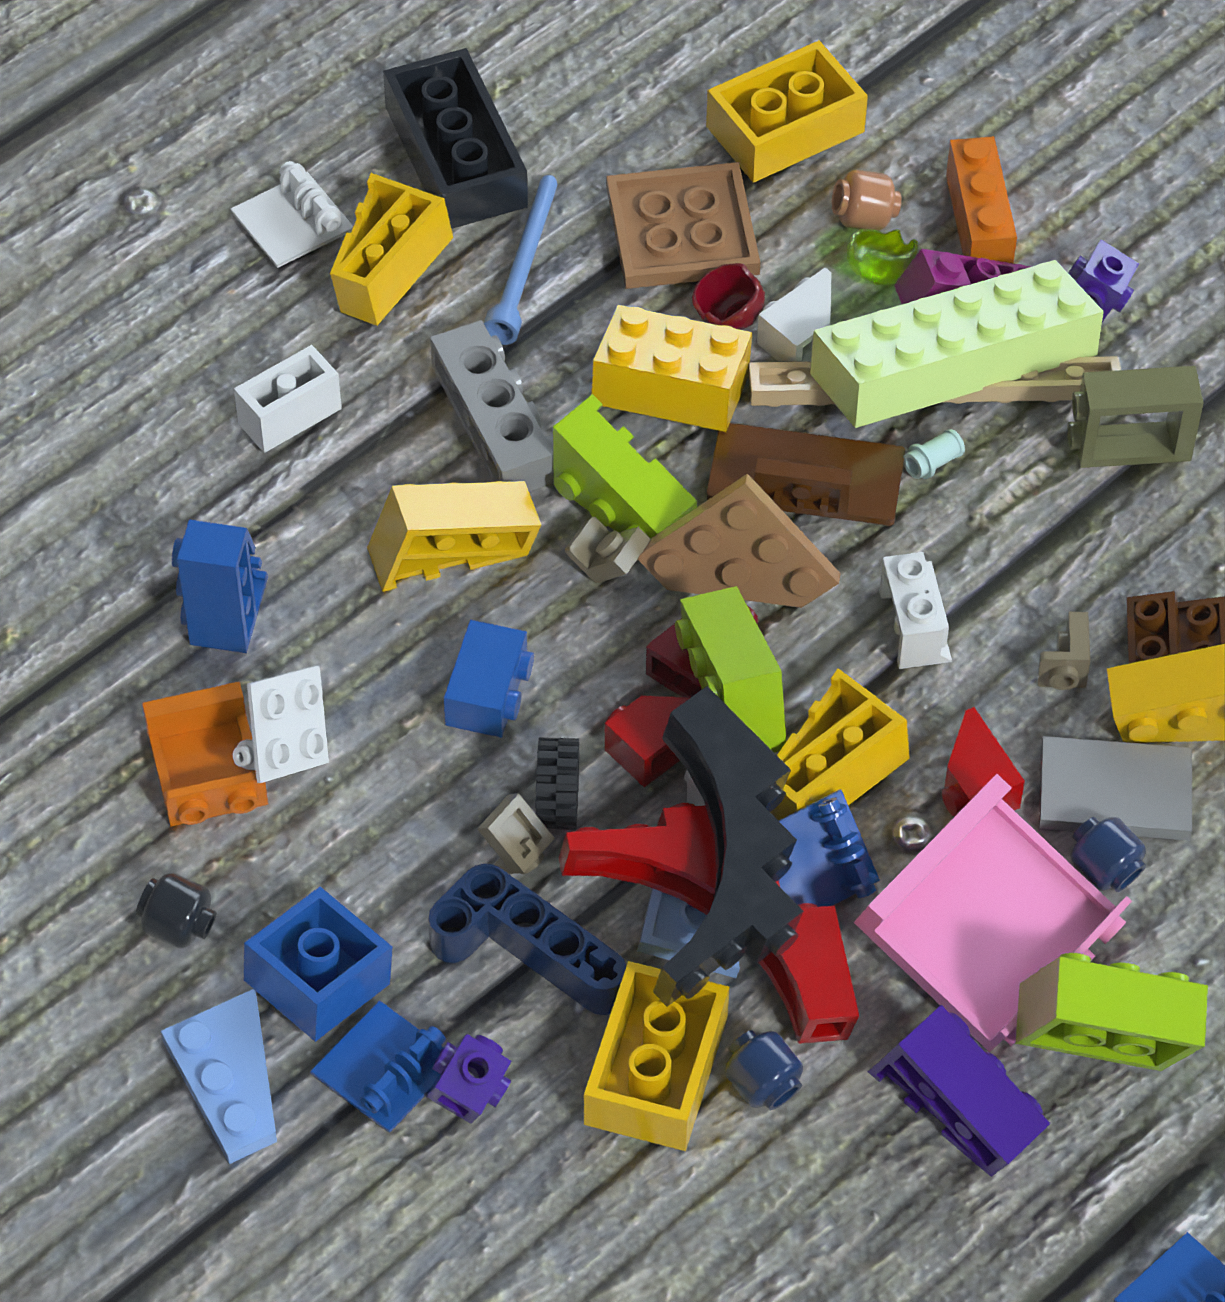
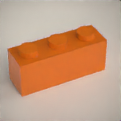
(980, 200)

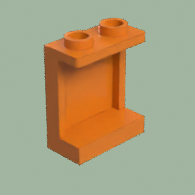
(194, 750)

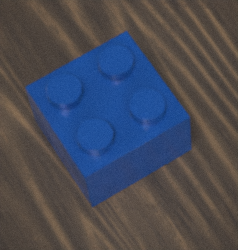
(317, 963)

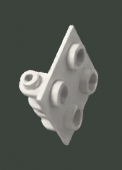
(292, 216)
(285, 725)

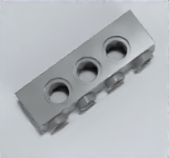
(492, 406)

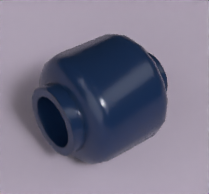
(1108, 853)
(764, 1069)

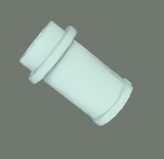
(924, 459)

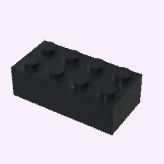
(456, 137)

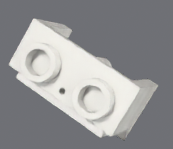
(918, 610)

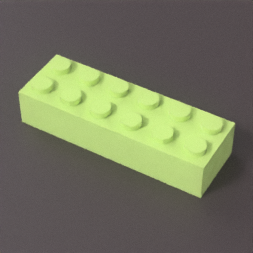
(954, 343)

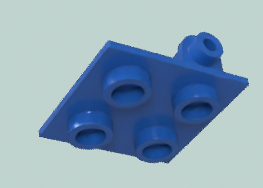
(828, 854)
(382, 1065)
(1180, 1275)

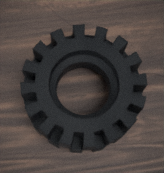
(557, 782)

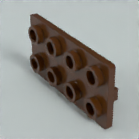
(812, 472)

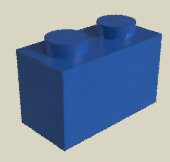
(487, 679)

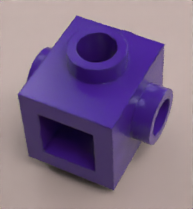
(1105, 277)
(459, 1090)

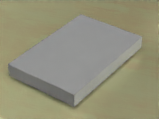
(1106, 779)

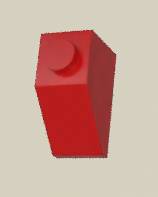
(636, 736)
(975, 762)

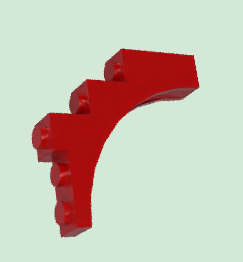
(681, 862)

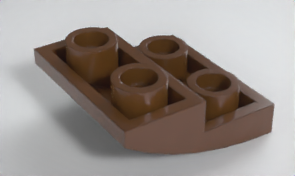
(1167, 627)

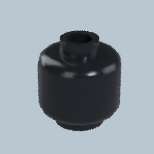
(175, 910)

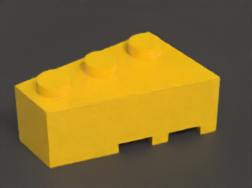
(389, 247)
(450, 526)
(1171, 697)
(843, 745)

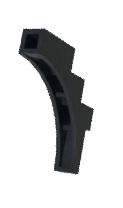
(740, 788)

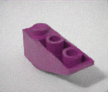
(940, 272)

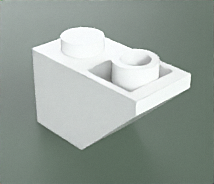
(789, 323)

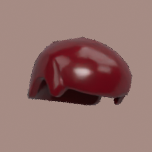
(729, 296)

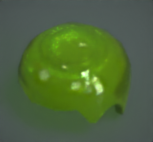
(880, 256)

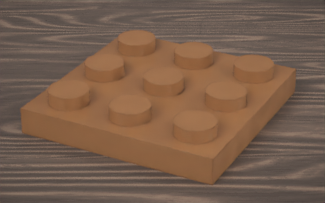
(681, 223)

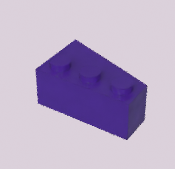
(963, 1090)

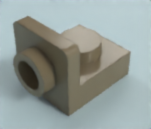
(604, 553)
(1070, 663)
(516, 835)

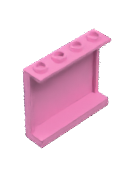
(986, 914)

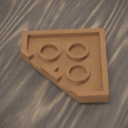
(741, 543)

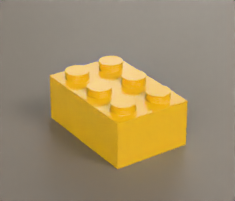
(786, 111)
(671, 367)
(655, 1060)

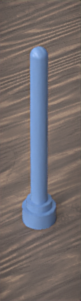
(504, 317)

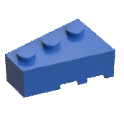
(218, 585)

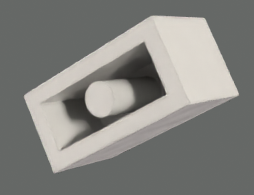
(287, 398)

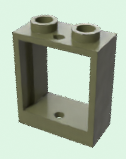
(1136, 392)

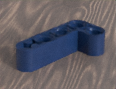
(587, 975)

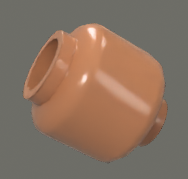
(865, 200)

